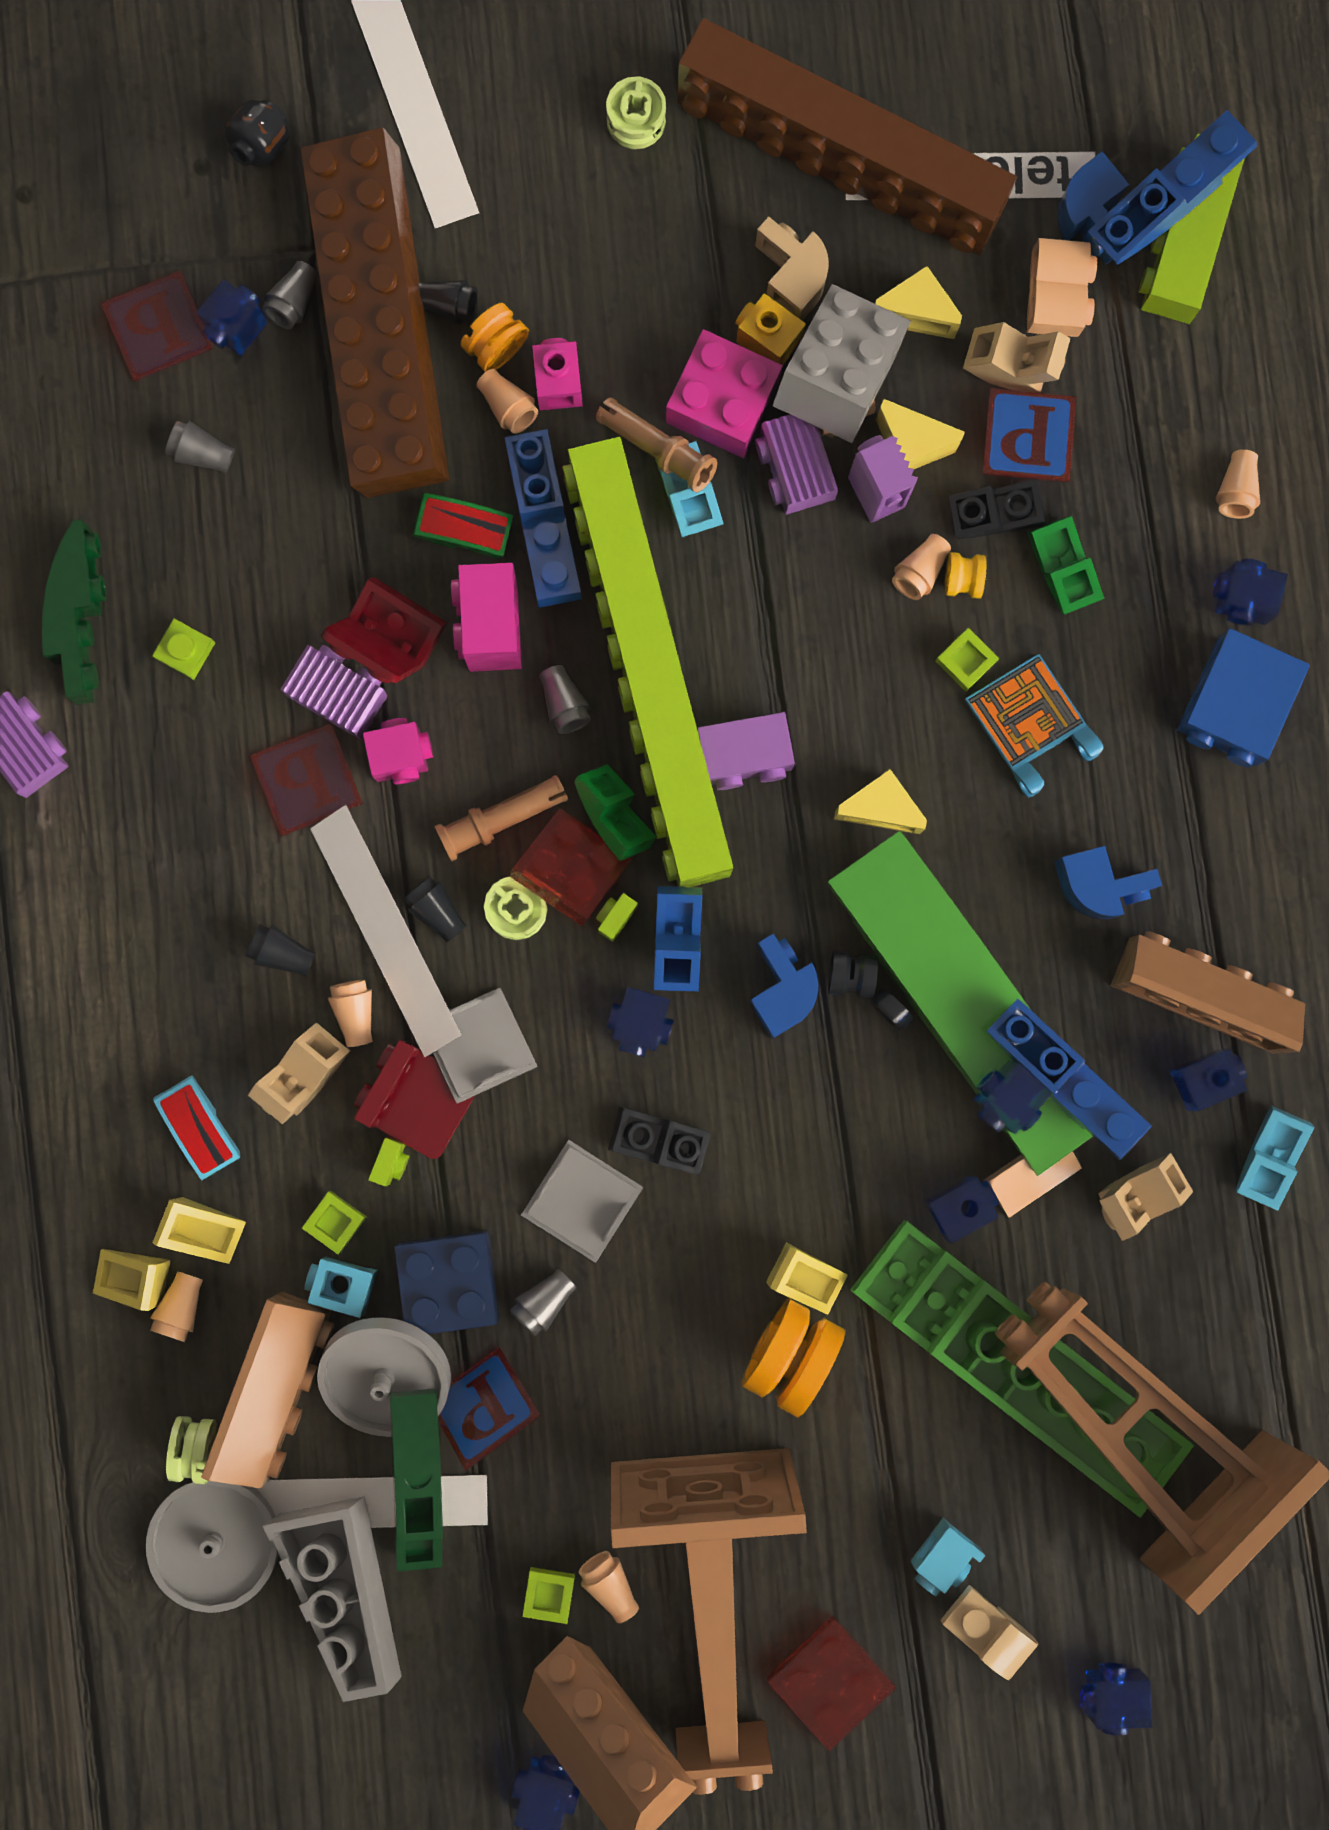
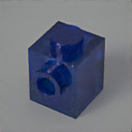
(232, 317)
(1249, 592)
(640, 1022)
(1196, 1082)
(1011, 1098)
(947, 1213)
(1117, 1698)
(544, 1795)

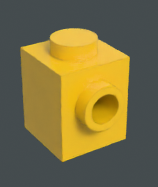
(769, 329)

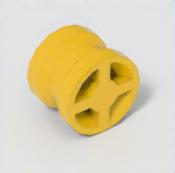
(965, 575)

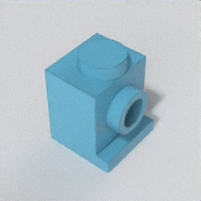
(323, 1294)
(944, 1558)

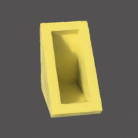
(924, 304)
(920, 436)
(883, 805)
(198, 1230)
(131, 1279)
(806, 1279)

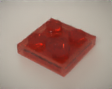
(569, 867)
(831, 1683)

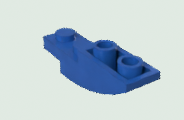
(1173, 191)
(543, 518)
(1069, 1079)

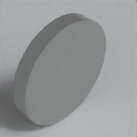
(371, 1361)
(211, 1545)

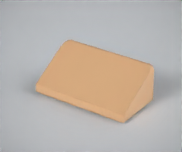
(1019, 1186)

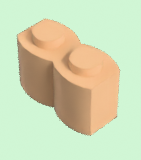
(1060, 287)

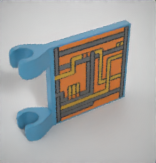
(1028, 716)

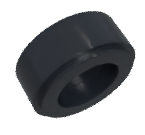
(892, 1009)

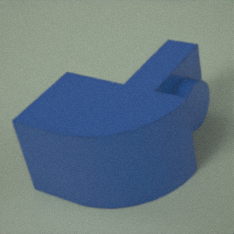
(1088, 198)
(1091, 887)
(677, 938)
(794, 993)

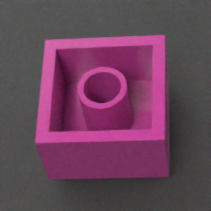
(723, 393)
(489, 617)

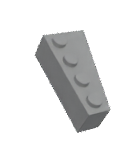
(341, 1592)

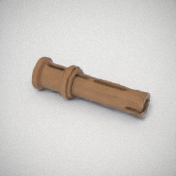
(671, 452)
(482, 825)

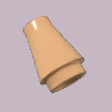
(508, 402)
(1240, 486)
(920, 569)
(353, 1011)
(178, 1308)
(607, 1583)

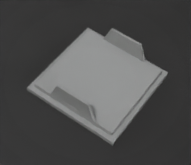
(487, 1051)
(582, 1201)

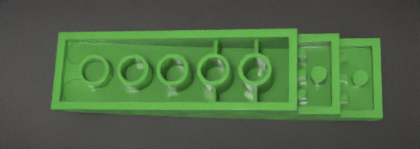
(944, 976)
(956, 1321)

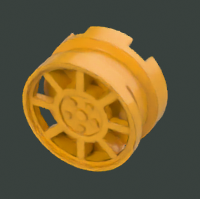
(495, 337)

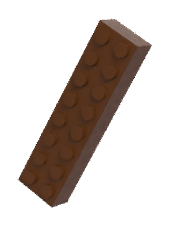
(842, 138)
(374, 314)

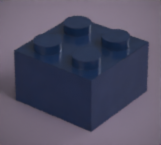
(448, 1282)

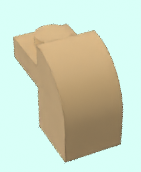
(802, 269)
(1014, 360)
(299, 1074)
(1144, 1195)
(989, 1632)

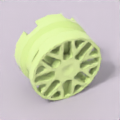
(636, 112)
(514, 910)
(189, 1449)

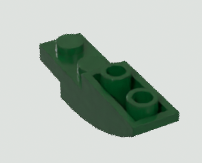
(70, 596)
(416, 1479)

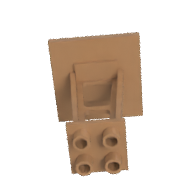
(706, 1506)
(1231, 1517)

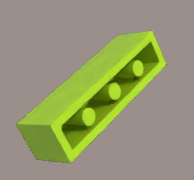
(1187, 256)

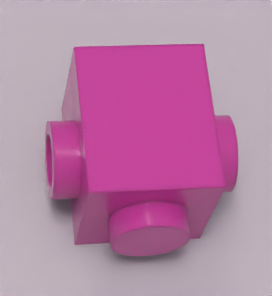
(557, 374)
(397, 751)

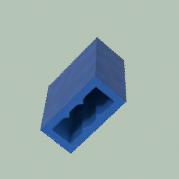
(1242, 698)

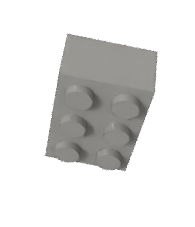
(841, 363)

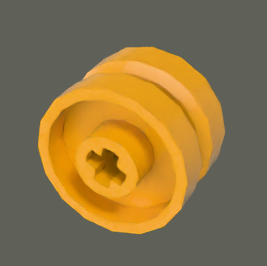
(796, 1358)

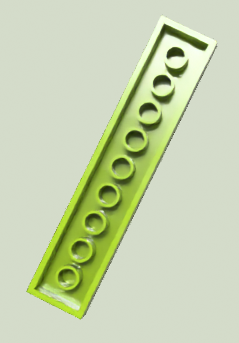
(649, 662)

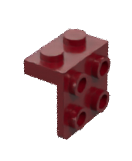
(386, 633)
(411, 1101)

